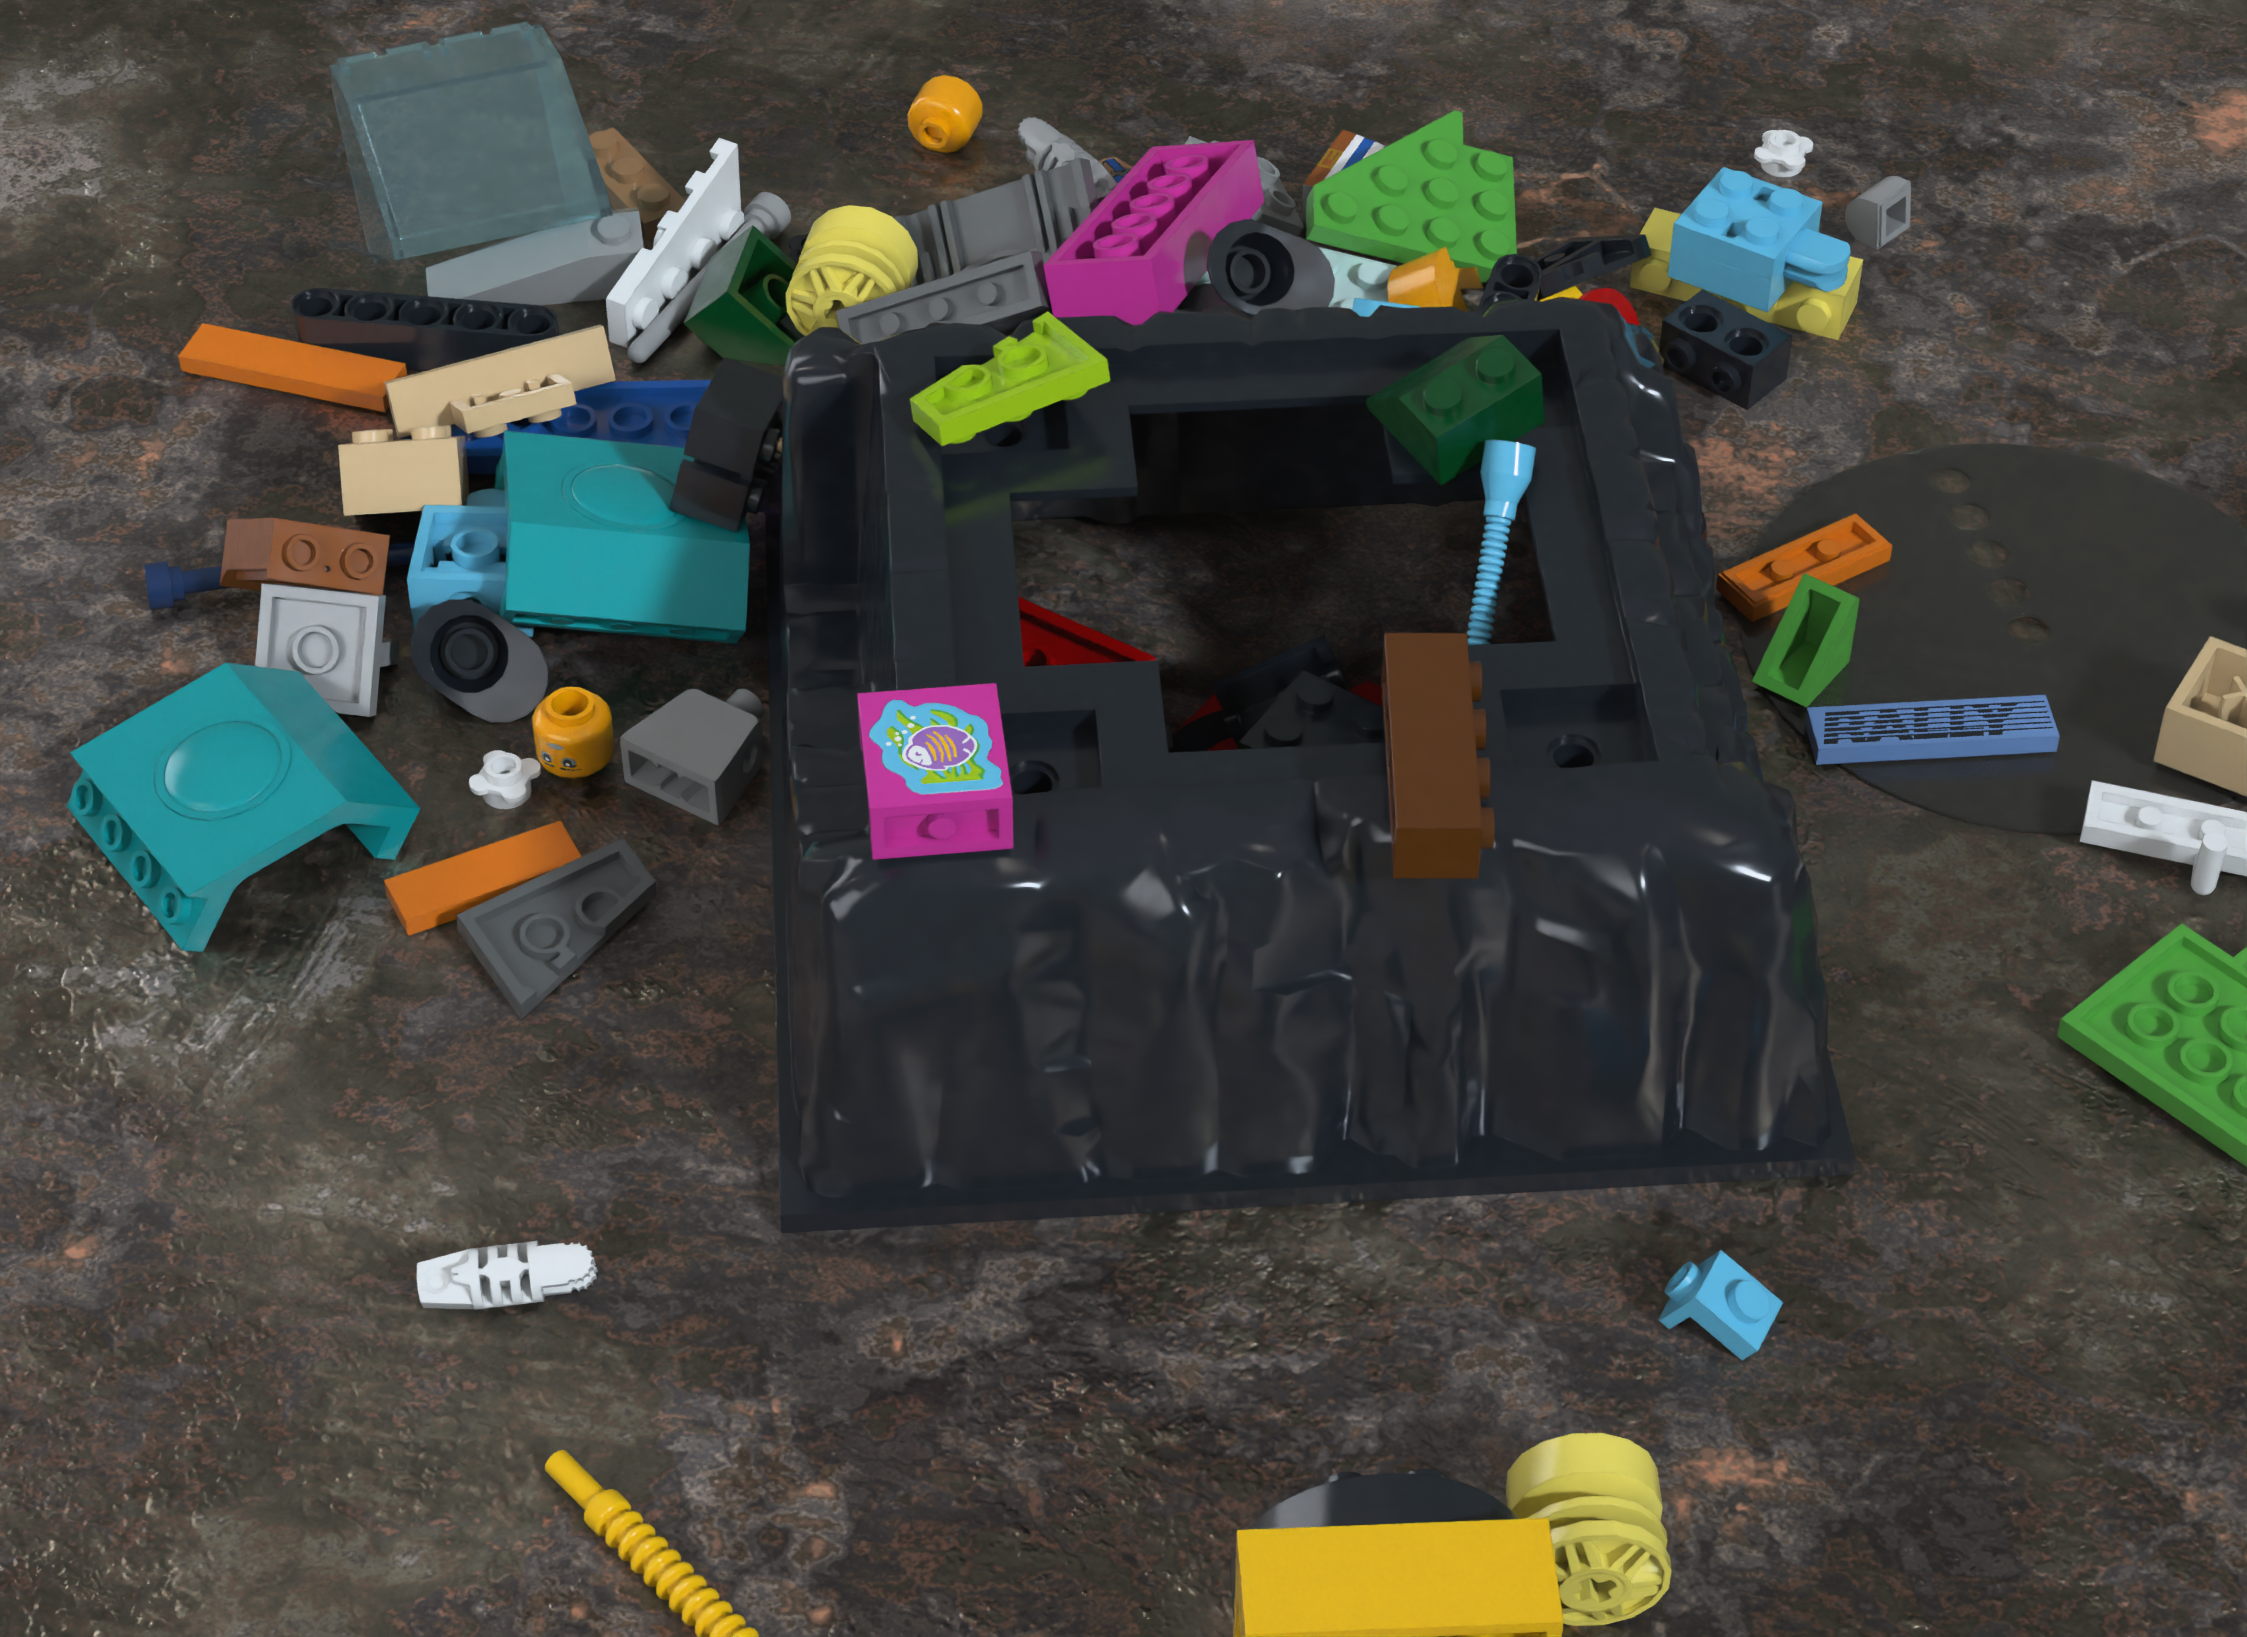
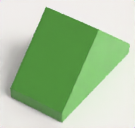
(1809, 642)

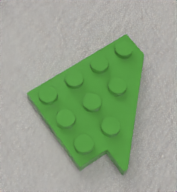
(1420, 199)
(2175, 1034)

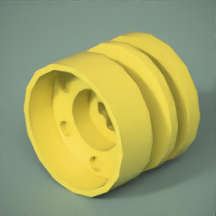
(846, 261)
(1602, 1523)

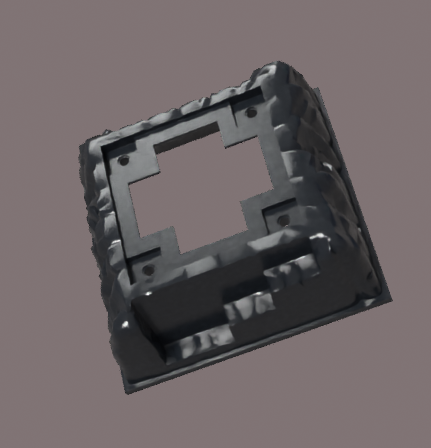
(1205, 953)

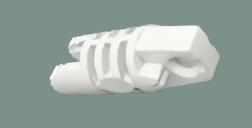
(504, 1275)

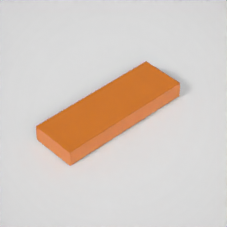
(1826, 554)
(461, 882)

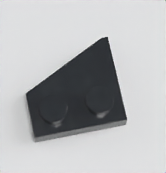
(1586, 259)

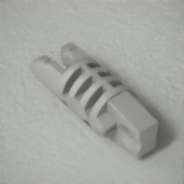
(1052, 149)

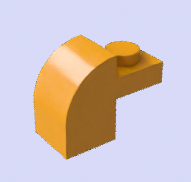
(1432, 282)

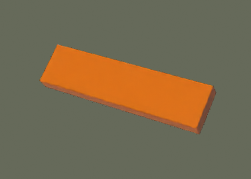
(290, 366)

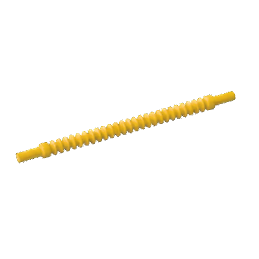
(649, 1554)

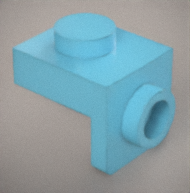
(1723, 1302)

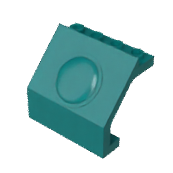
(604, 550)
(225, 786)

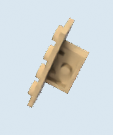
(503, 385)

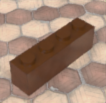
(1433, 756)

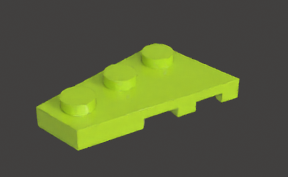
(1019, 379)

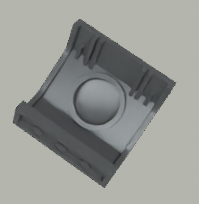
(982, 256)

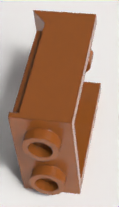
(302, 556)

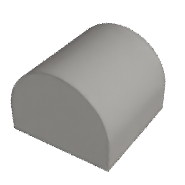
(1880, 212)

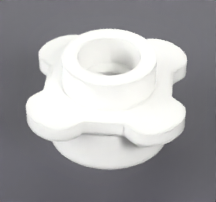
(1783, 152)
(505, 779)

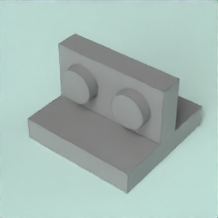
(329, 640)

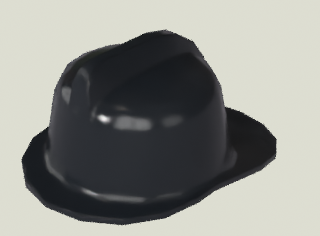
(1268, 268)
(479, 660)

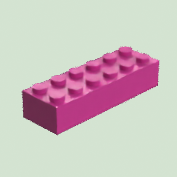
(1154, 232)

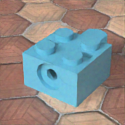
(1754, 241)
(461, 554)

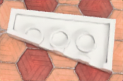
(679, 247)

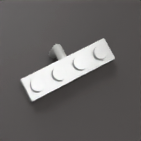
(2168, 829)

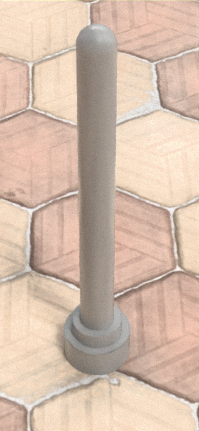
(769, 216)

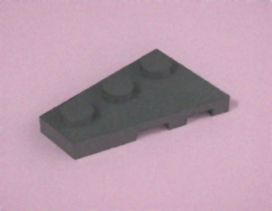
(555, 922)

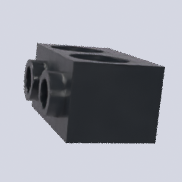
(1725, 349)

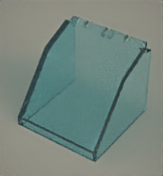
(465, 141)

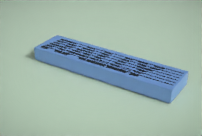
(1931, 729)

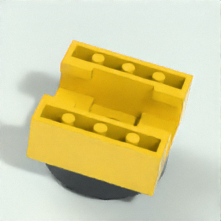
(1395, 1562)

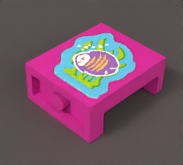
(935, 771)

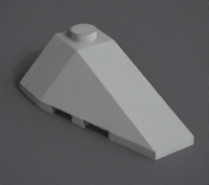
(545, 265)

